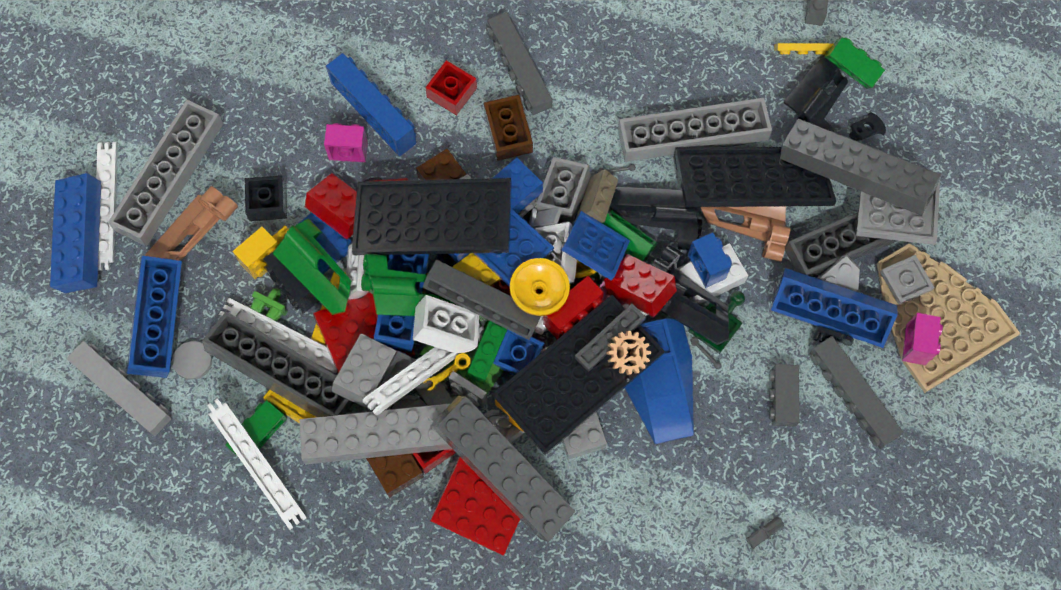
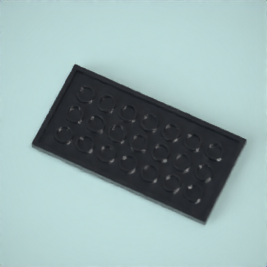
(748, 179)
(432, 217)
(557, 392)

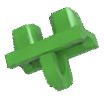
(271, 302)

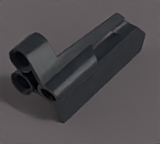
(668, 211)

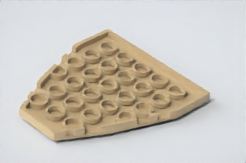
(969, 319)

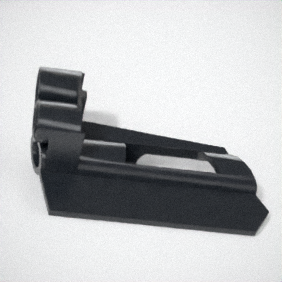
(809, 97)
(684, 309)

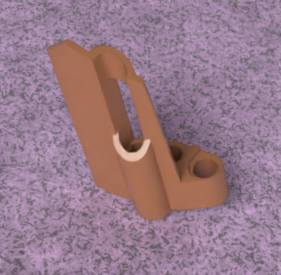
(194, 220)
(759, 223)

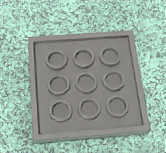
(892, 222)

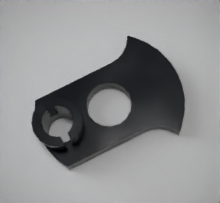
(859, 131)
(839, 337)

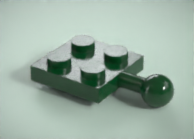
(736, 299)

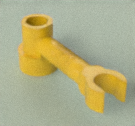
(455, 367)

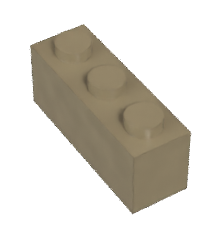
(599, 195)

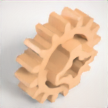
(622, 348)

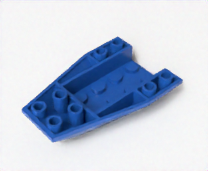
(666, 387)

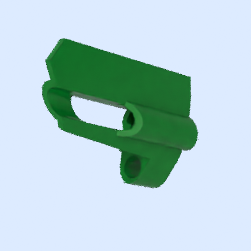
(300, 255)
(392, 290)

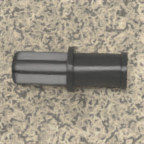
(765, 532)

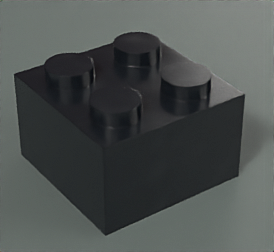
(265, 198)

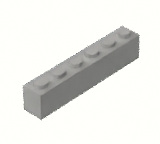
(118, 388)

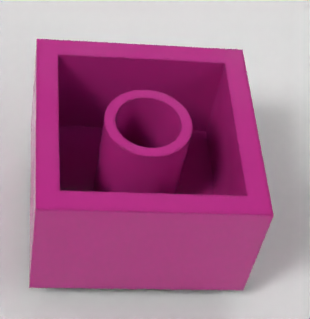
(346, 142)
(922, 339)

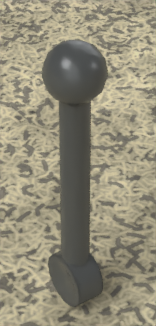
(631, 167)
(695, 342)

